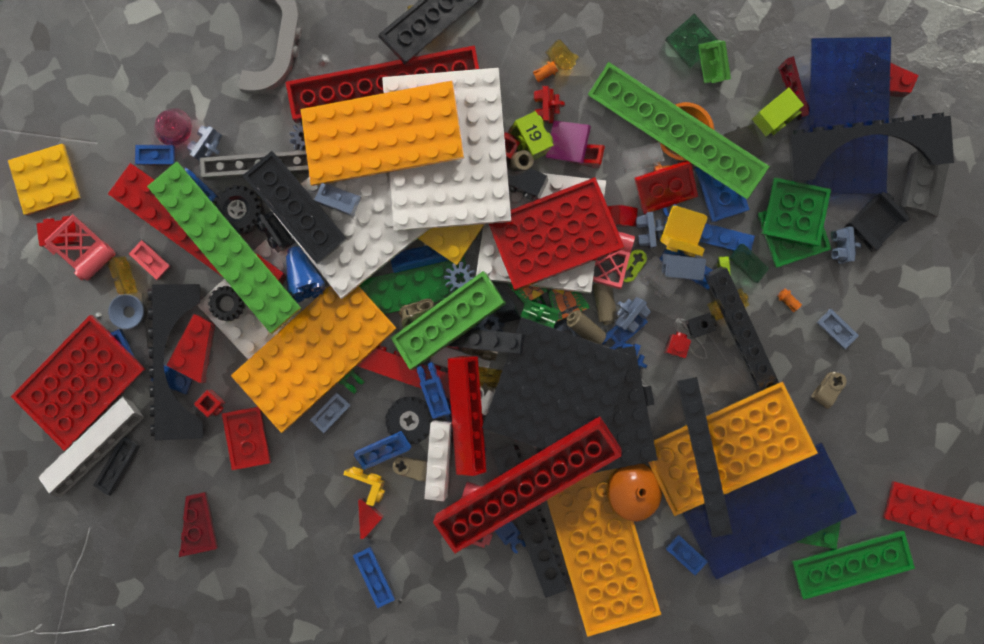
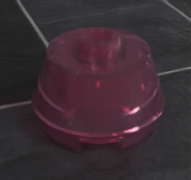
(172, 126)

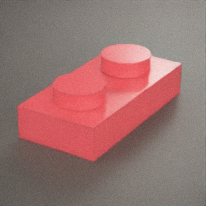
(149, 260)

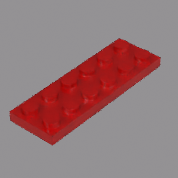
(935, 513)

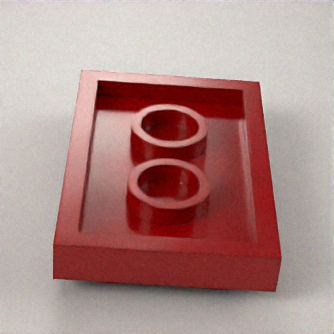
(666, 187)
(246, 438)

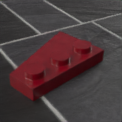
(792, 80)
(198, 526)

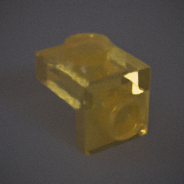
(561, 55)

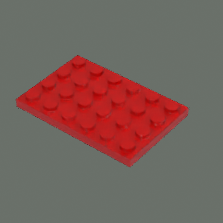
(556, 234)
(78, 382)

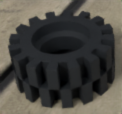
(215, 304)

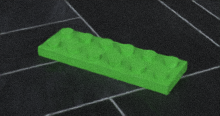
(448, 320)

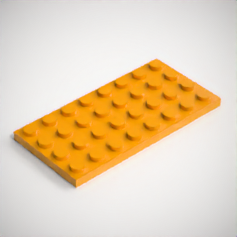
(382, 133)
(312, 354)
(748, 444)
(602, 557)

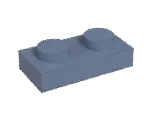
(837, 329)
(330, 412)

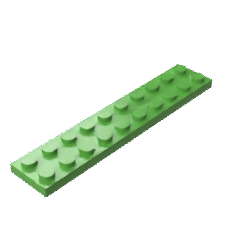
(678, 130)
(224, 247)

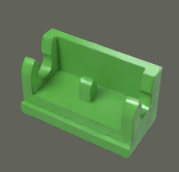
(714, 61)

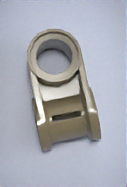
(415, 311)
(827, 391)
(415, 468)

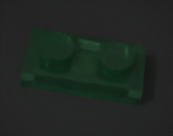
(749, 263)

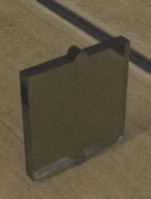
(747, 139)

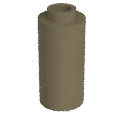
(520, 161)
(605, 303)
(585, 327)

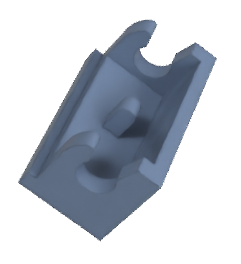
(337, 199)
(683, 266)

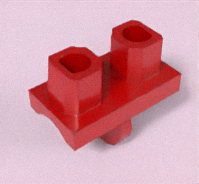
(551, 104)

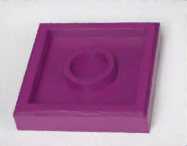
(569, 141)

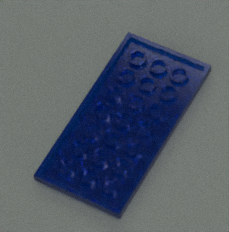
(846, 88)
(773, 513)

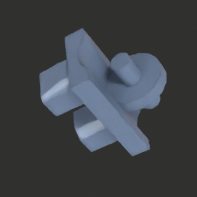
(207, 143)
(648, 221)
(846, 245)
(629, 311)

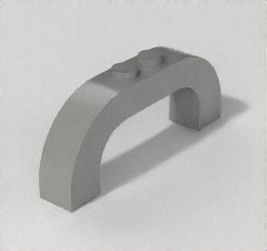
(286, 51)

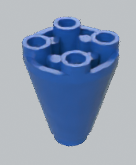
(302, 276)

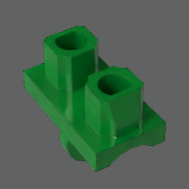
(539, 313)

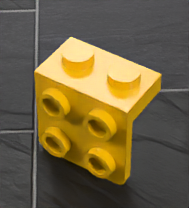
(684, 231)
(376, 493)

